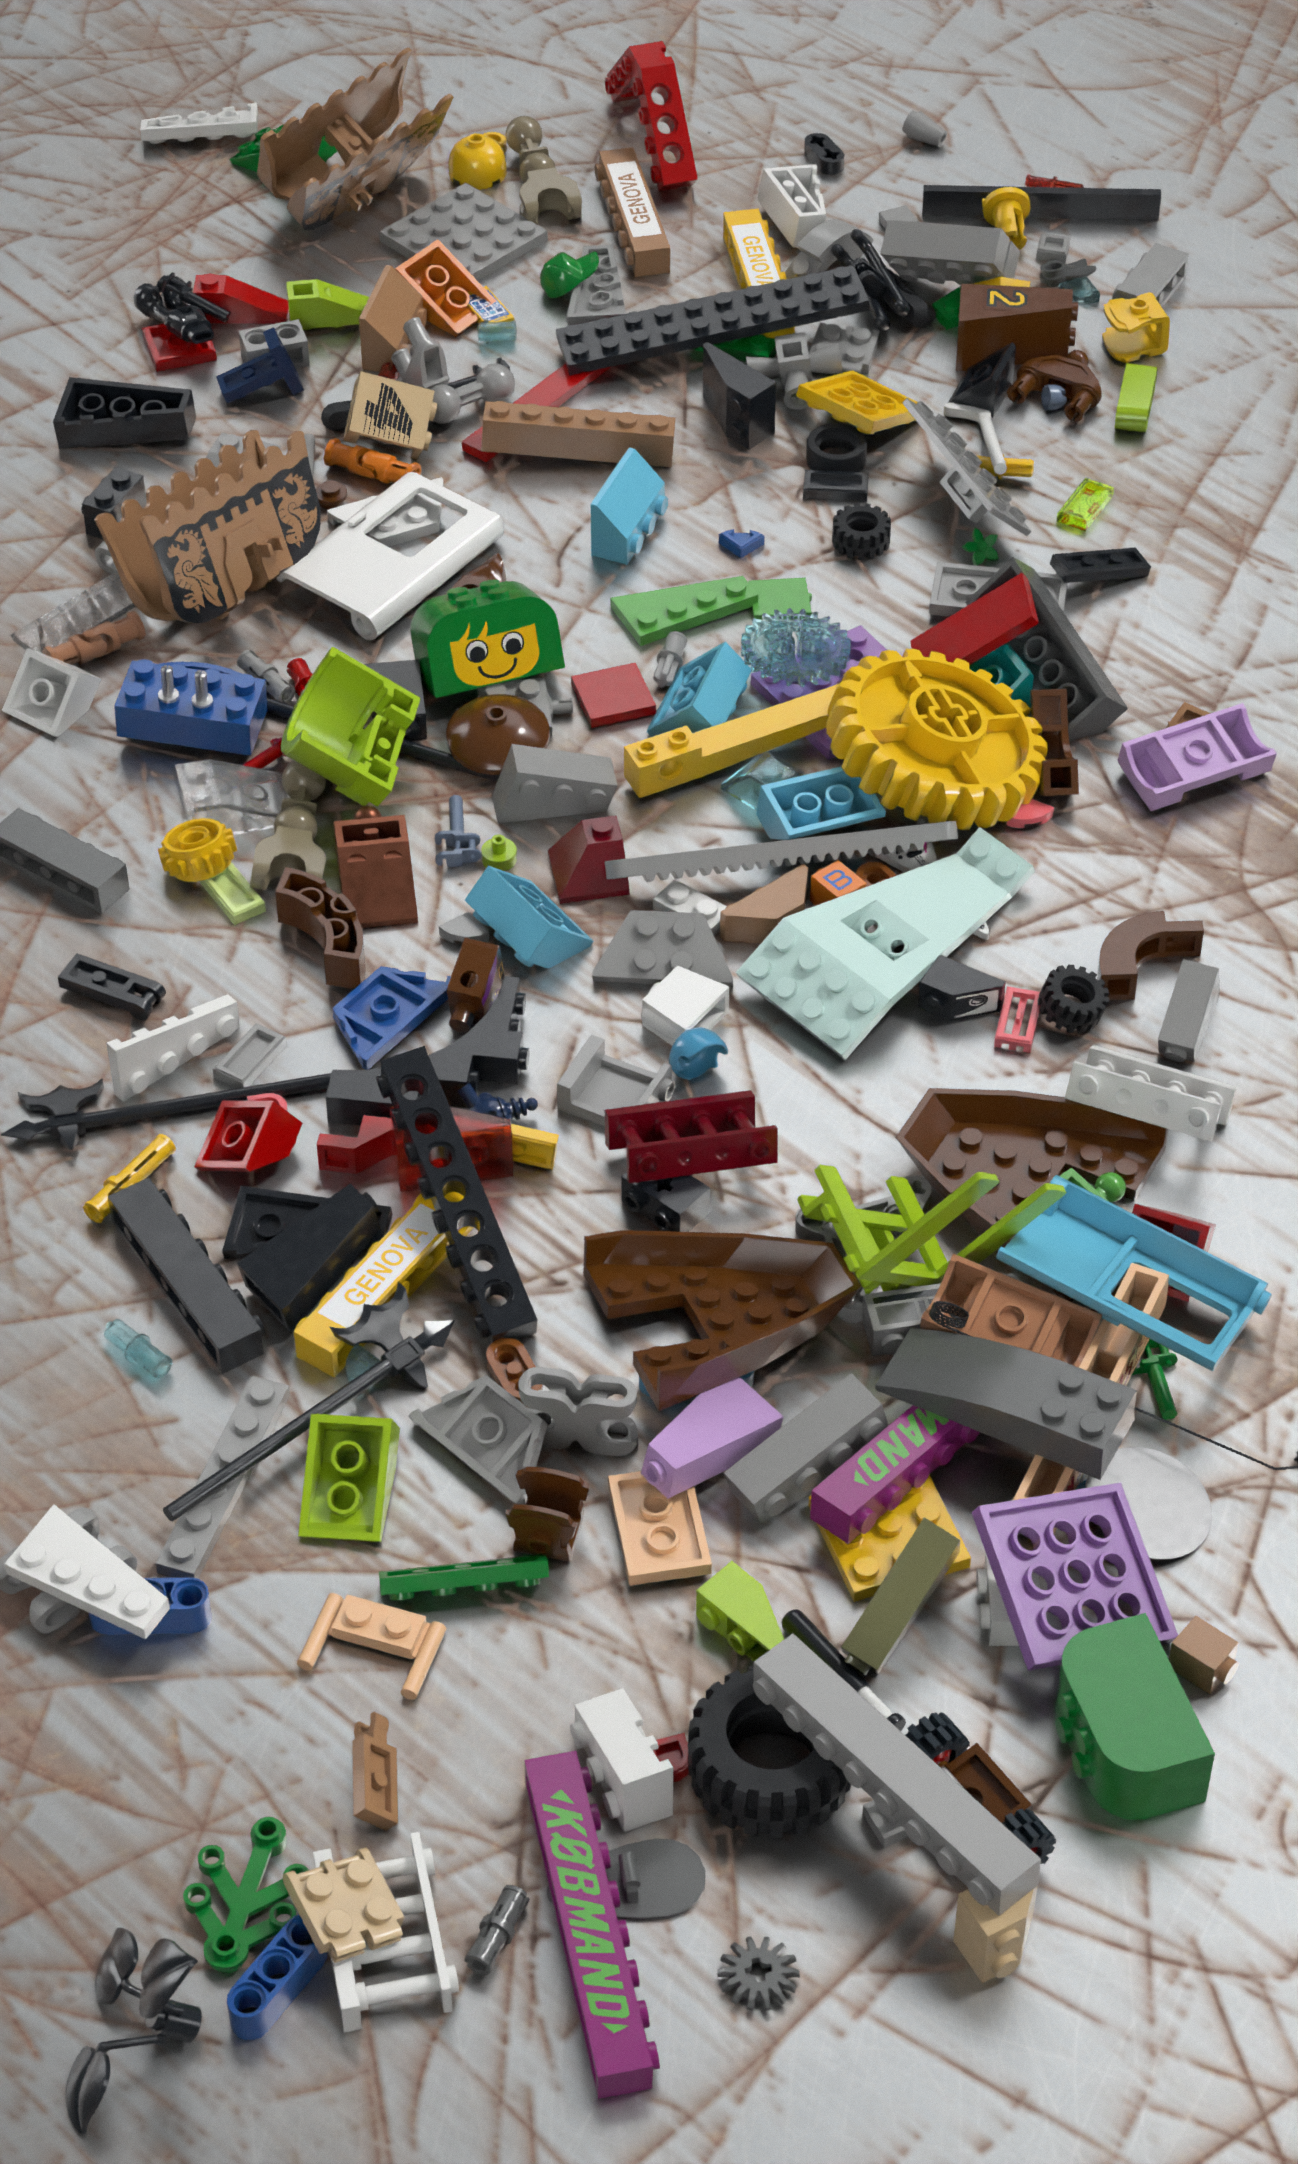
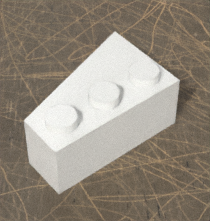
(792, 200)
(623, 1760)

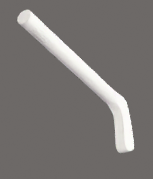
(983, 417)

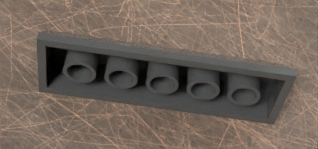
(1060, 657)

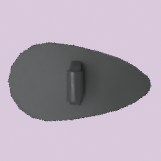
(655, 1879)

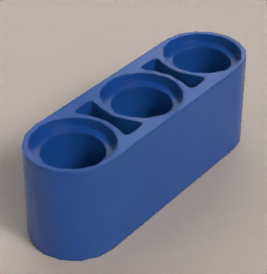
(180, 1617)
(270, 1995)

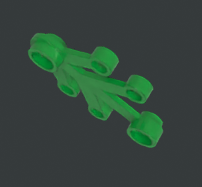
(243, 1900)

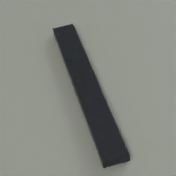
(1048, 202)

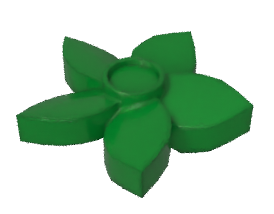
(981, 547)

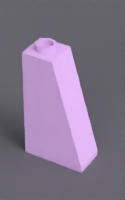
(709, 1437)

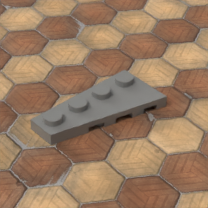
(600, 293)

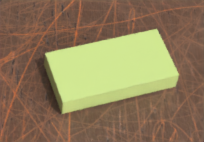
(234, 895)

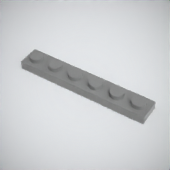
(202, 1525)

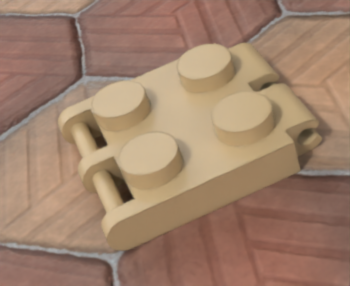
(345, 1905)

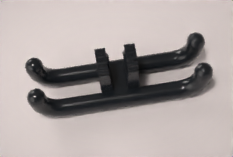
(874, 278)

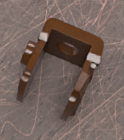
(551, 1514)

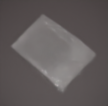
(231, 794)

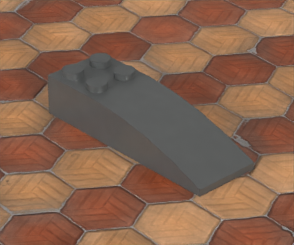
(1013, 1396)

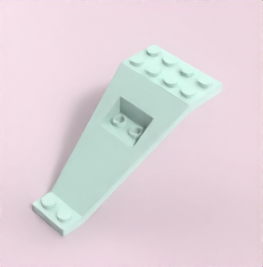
(844, 980)

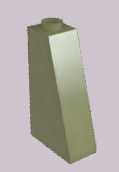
(900, 1597)

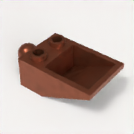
(376, 867)

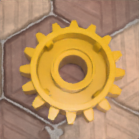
(197, 849)

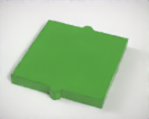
(781, 595)

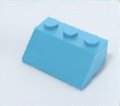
(626, 509)
(702, 692)
(814, 804)
(525, 919)

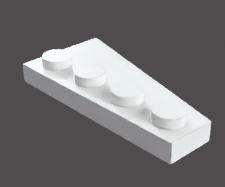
(201, 124)
(159, 1052)
(86, 1574)

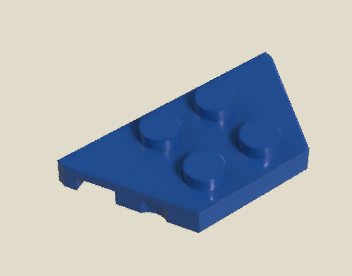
(386, 1010)

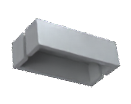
(948, 252)

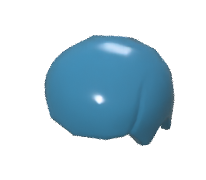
(695, 1052)

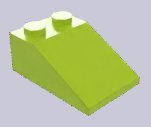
(348, 1477)

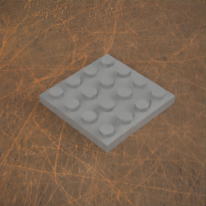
(471, 227)

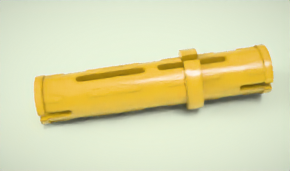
(155, 1152)

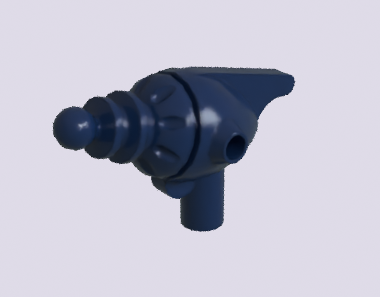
(495, 1105)

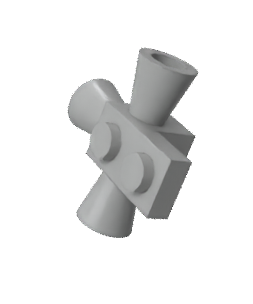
(796, 364)

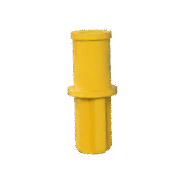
(1015, 467)

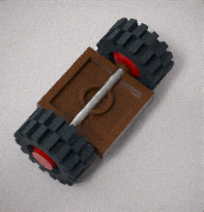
(982, 1780)

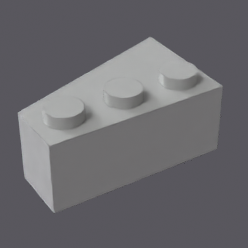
(552, 784)

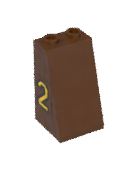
(1028, 316)

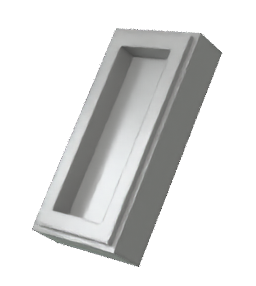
(250, 1057)

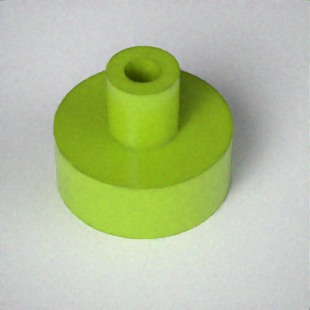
(499, 853)

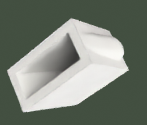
(683, 1003)

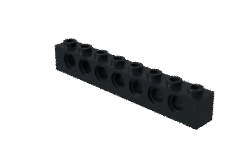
(416, 1073)

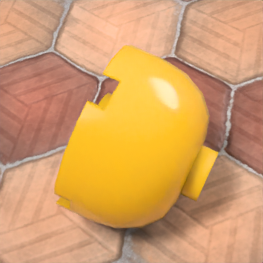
(477, 161)

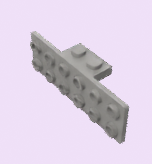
(966, 482)

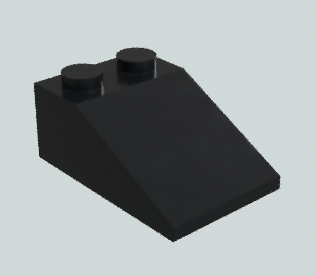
(738, 397)

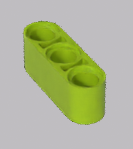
(1136, 397)

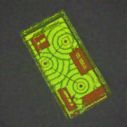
(1085, 504)

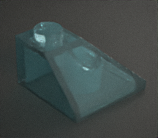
(761, 770)

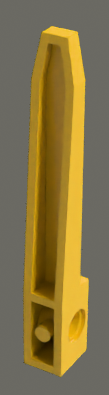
(686, 756)

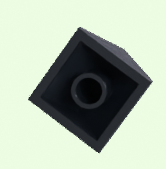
(987, 381)

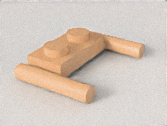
(377, 1628)

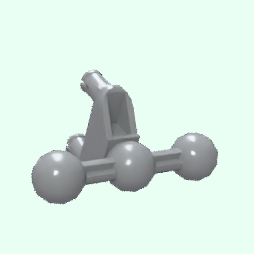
(429, 370)

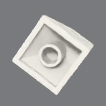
(50, 693)

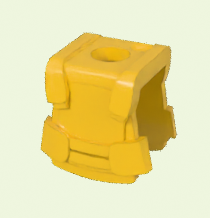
(1137, 328)

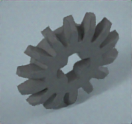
(748, 1986)

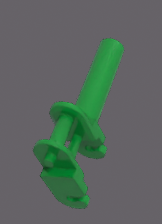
(1159, 1384)

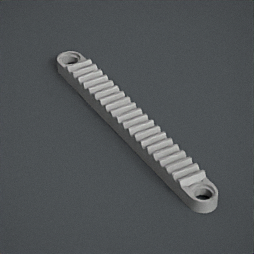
(780, 851)

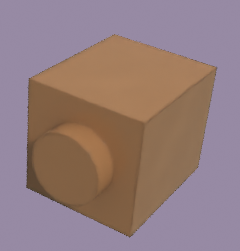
(1204, 1655)

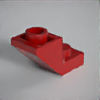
(358, 1153)

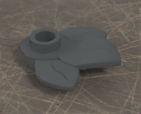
(1057, 272)

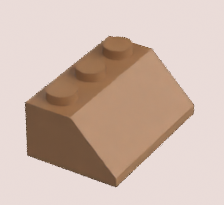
(384, 316)

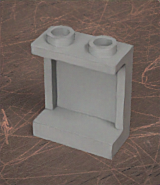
(603, 1083)

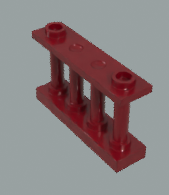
(690, 1136)

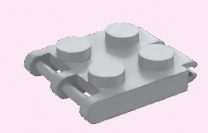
(855, 346)

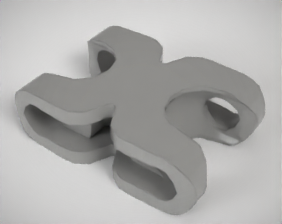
(582, 1410)
(47, 1611)

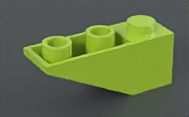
(323, 304)
(738, 1611)

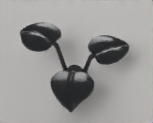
(167, 2018)

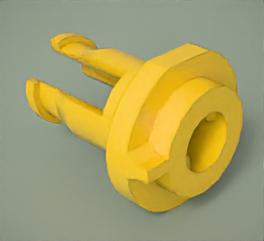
(1007, 210)

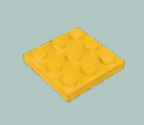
(857, 401)
(871, 1555)

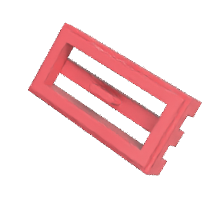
(1014, 1039)

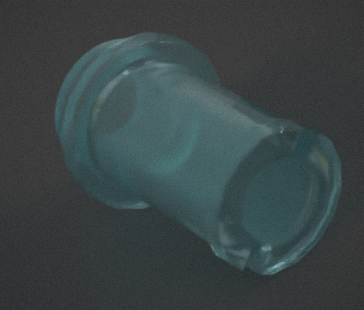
(496, 331)

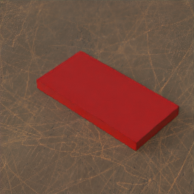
(982, 624)

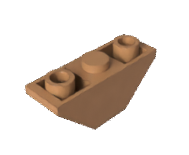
(760, 912)

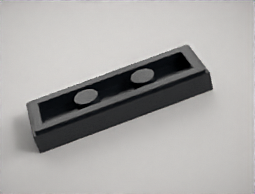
(1100, 565)

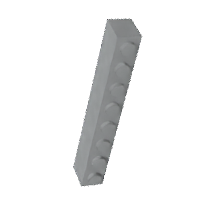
(896, 1775)

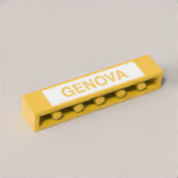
(752, 252)
(403, 1255)

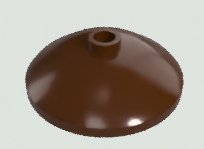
(488, 726)

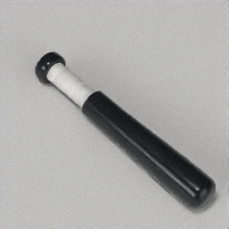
(801, 1626)

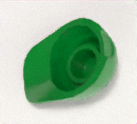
(565, 272)

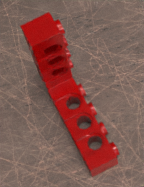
(636, 76)

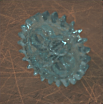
(819, 646)

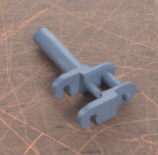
(457, 838)

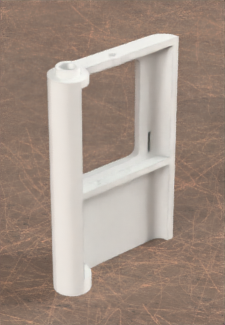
(377, 580)

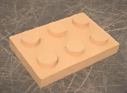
(658, 1534)

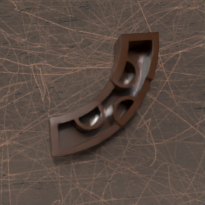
(329, 918)

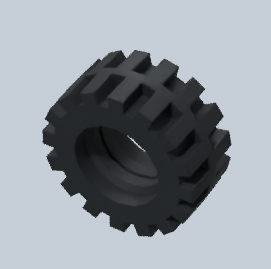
(874, 535)
(1079, 985)

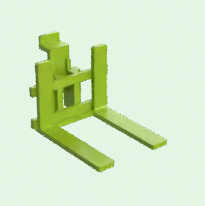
(881, 1258)

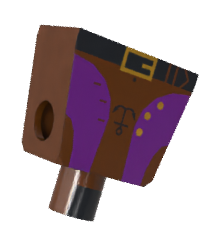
(474, 983)

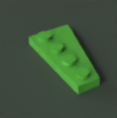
(658, 612)

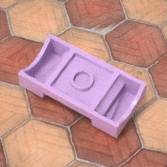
(1193, 756)

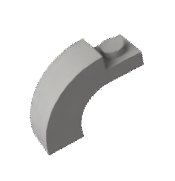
(816, 247)

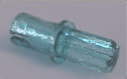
(138, 1348)

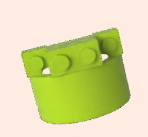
(329, 722)

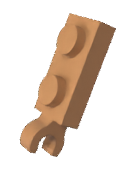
(374, 1774)

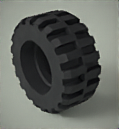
(750, 1795)

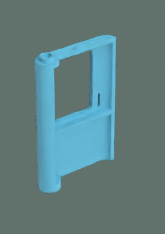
(1087, 1246)

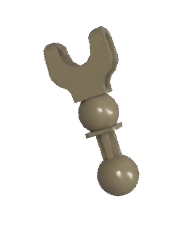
(542, 184)
(293, 829)

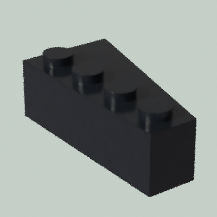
(121, 414)

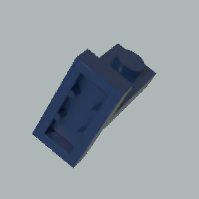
(261, 371)

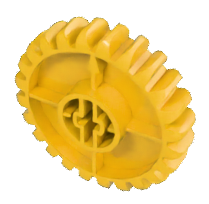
(936, 738)

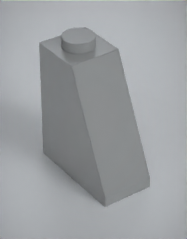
(1189, 1011)

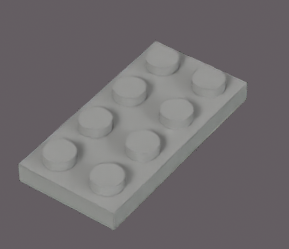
(958, 582)

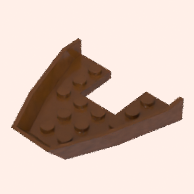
(1024, 1143)
(741, 1291)

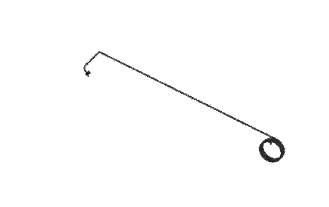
(962, 1319)

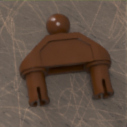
(1068, 372)

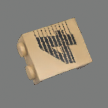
(390, 413)

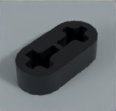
(824, 153)

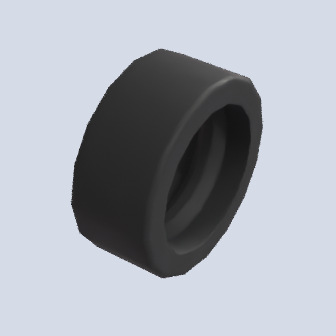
(834, 436)

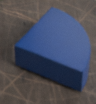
(741, 543)

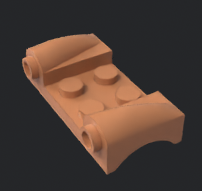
(1014, 1312)

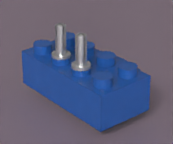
(191, 706)

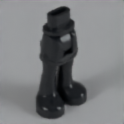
(184, 322)

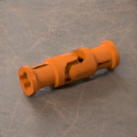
(367, 462)

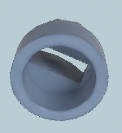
(1053, 397)

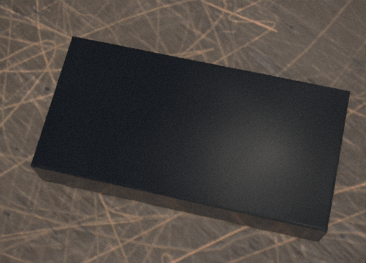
(835, 485)

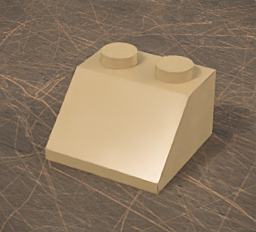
(990, 1941)

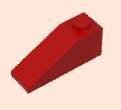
(243, 301)

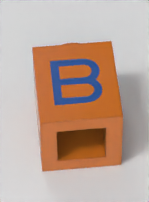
(833, 883)

